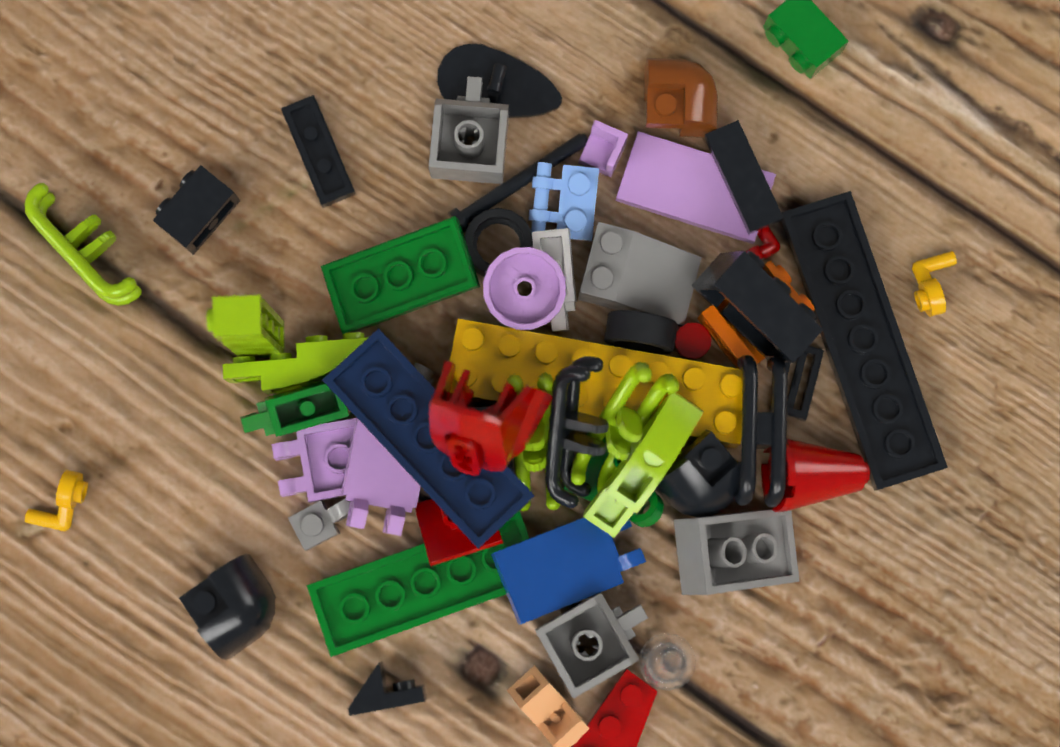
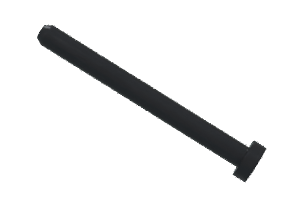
(517, 182)

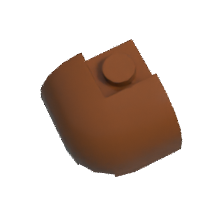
(680, 97)

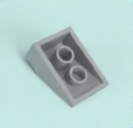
(638, 274)
(735, 551)

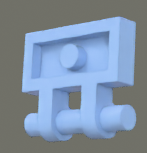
(576, 200)

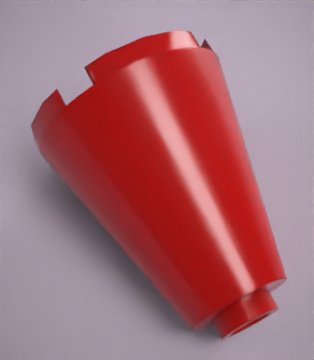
(816, 474)

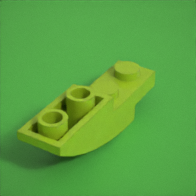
(283, 373)
(646, 465)

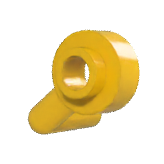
(930, 294)
(69, 493)

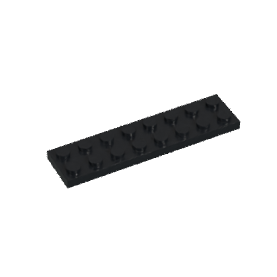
(863, 341)

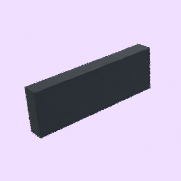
(318, 151)
(743, 177)

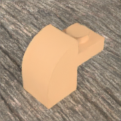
(548, 709)

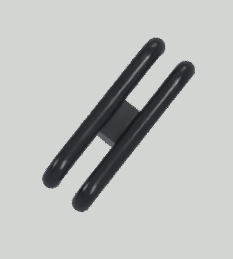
(763, 430)
(562, 431)

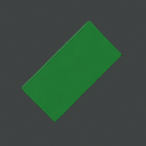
(400, 276)

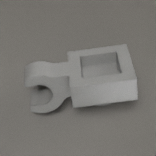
(317, 523)

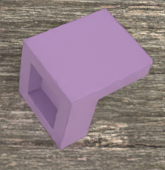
(603, 148)

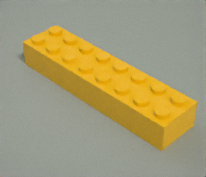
(499, 351)

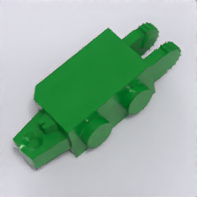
(295, 410)

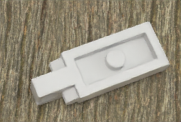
(558, 246)

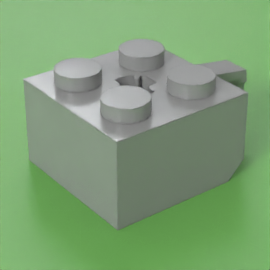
(463, 118)
(596, 620)

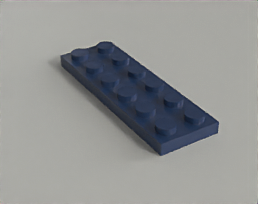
(395, 407)

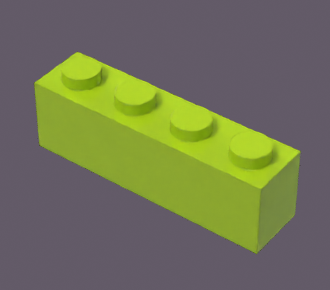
(246, 325)

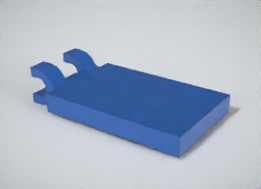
(561, 568)

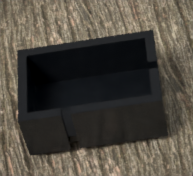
(758, 305)

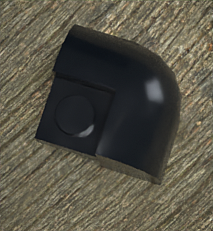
(701, 478)
(232, 606)

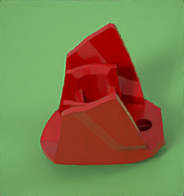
(485, 437)

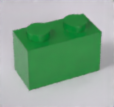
(804, 36)

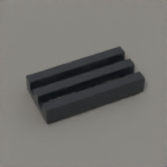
(810, 385)

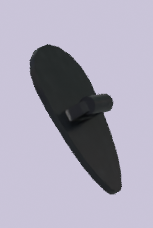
(503, 79)

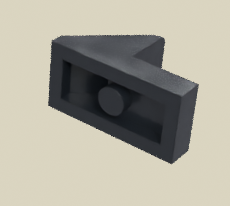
(376, 697)

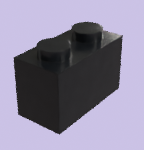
(196, 209)

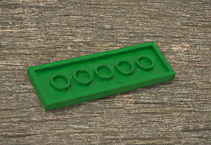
(405, 592)

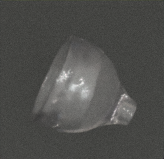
(667, 661)

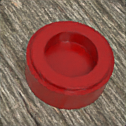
(692, 341)

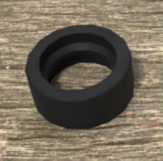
(492, 217)
(641, 331)

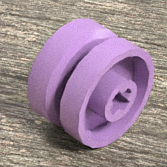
(520, 310)

